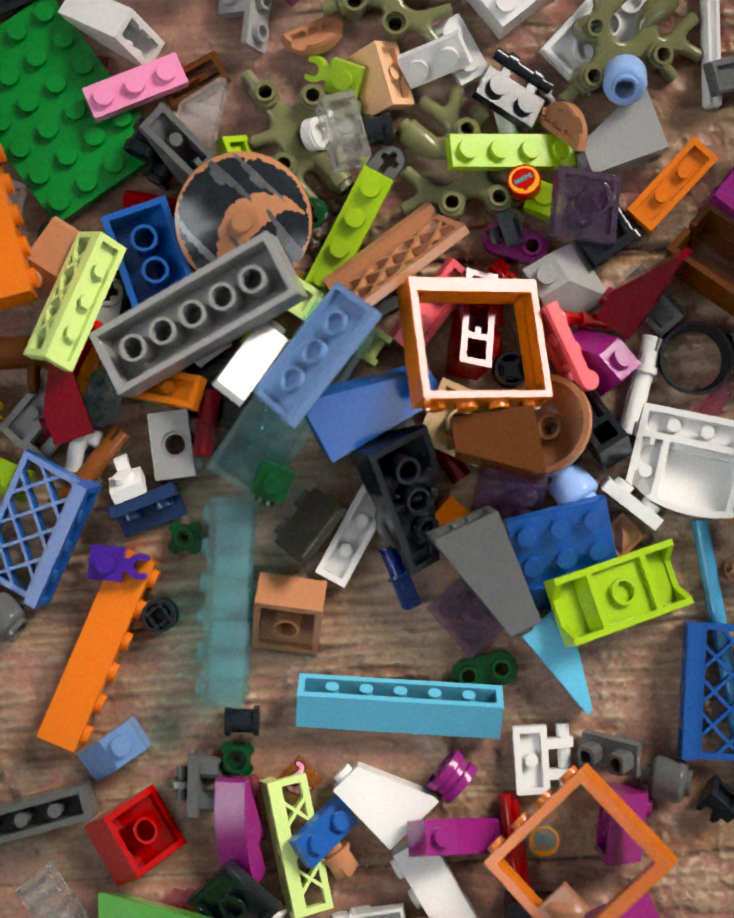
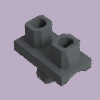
(610, 753)
(194, 786)

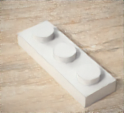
(349, 540)

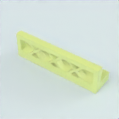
(77, 301)
(284, 854)

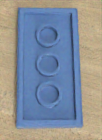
(316, 354)

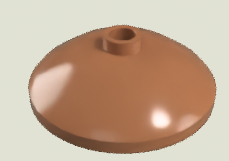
(573, 416)

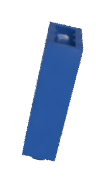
(361, 410)

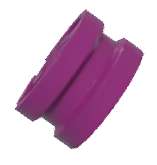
(452, 776)

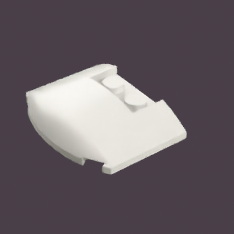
(684, 461)

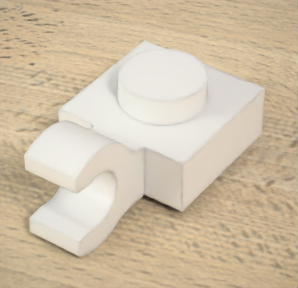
(127, 481)

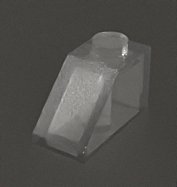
(204, 111)

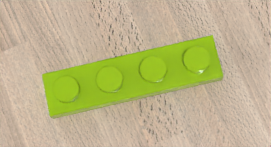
(506, 152)
(351, 225)

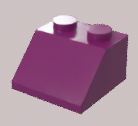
(612, 841)

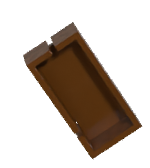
(711, 263)

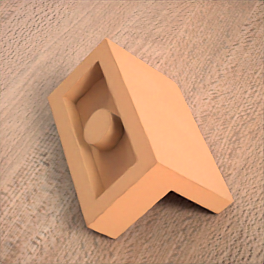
(383, 81)

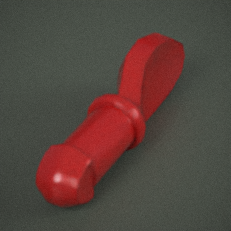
(584, 320)
(497, 341)

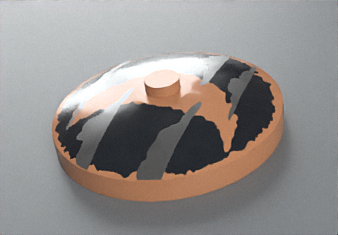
(235, 201)

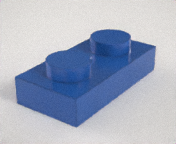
(323, 831)

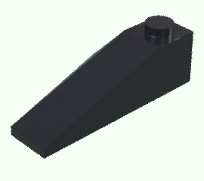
(400, 482)

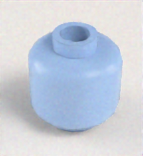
(625, 79)
(572, 484)

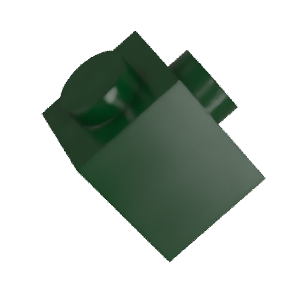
(271, 481)

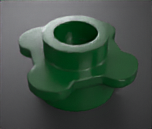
(178, 544)
(244, 751)

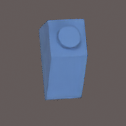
(115, 749)

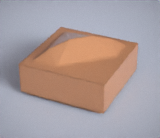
(625, 534)
(564, 904)

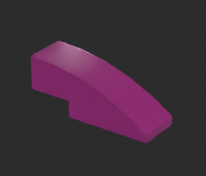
(238, 826)

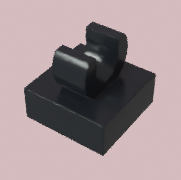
(508, 231)
(719, 798)

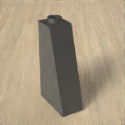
(487, 564)

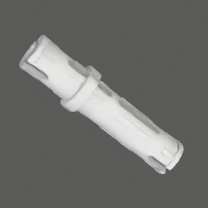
(640, 383)

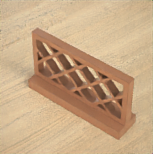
(397, 254)

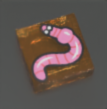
(298, 766)

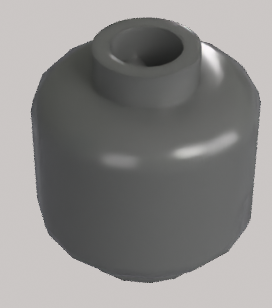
(12, 618)
(668, 779)

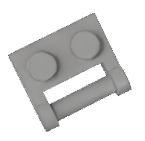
(23, 423)

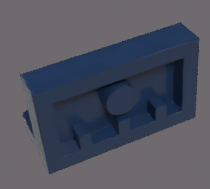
(149, 509)

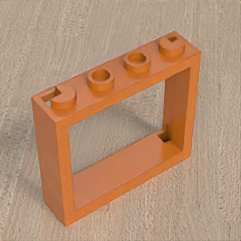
(474, 291)
(662, 856)

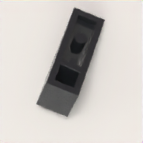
(608, 439)

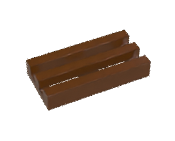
(194, 82)

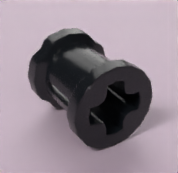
(159, 174)
(242, 721)

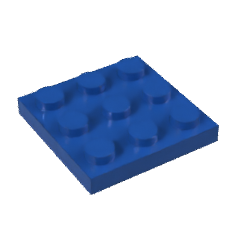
(560, 541)

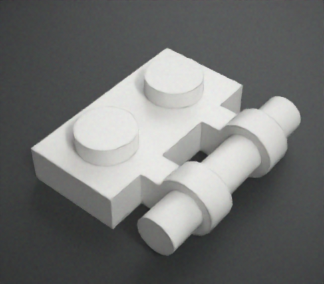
(532, 758)

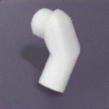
(77, 449)

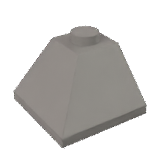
(566, 278)

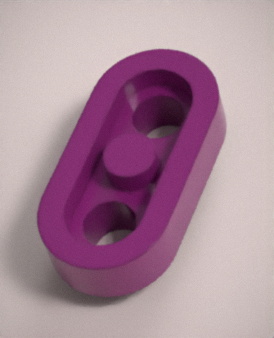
(521, 254)

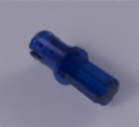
(400, 578)

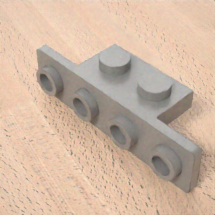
(255, 20)

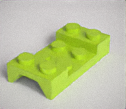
(616, 594)

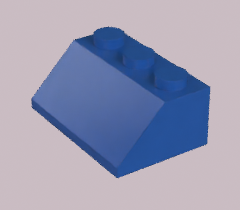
(152, 252)

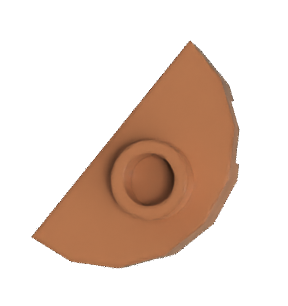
(315, 36)
(566, 123)

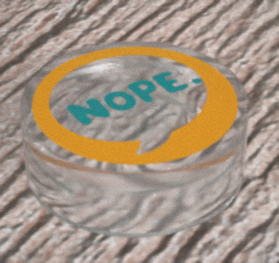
(544, 840)

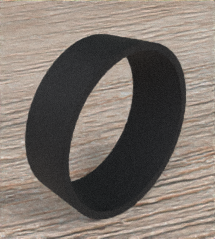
(723, 344)

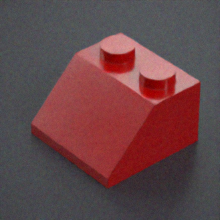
(135, 835)

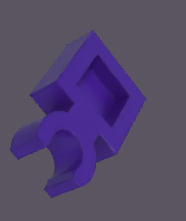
(111, 562)

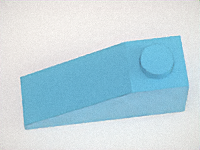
(560, 660)

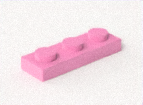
(135, 87)

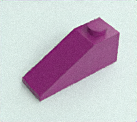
(452, 836)

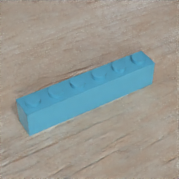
(399, 706)

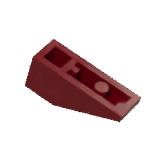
(636, 296)
(471, 336)
(64, 408)

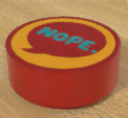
(524, 182)

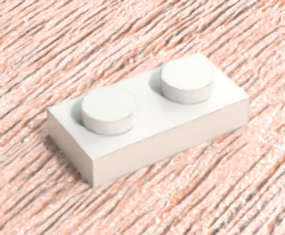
(434, 59)
(473, 72)
(621, 492)

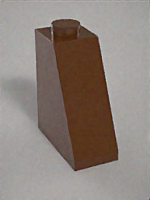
(499, 441)

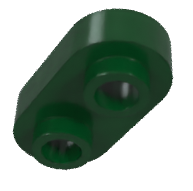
(484, 668)

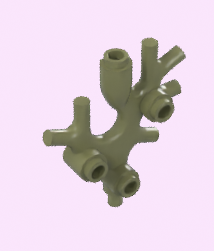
(394, 14)
(643, 44)
(285, 133)
(467, 183)

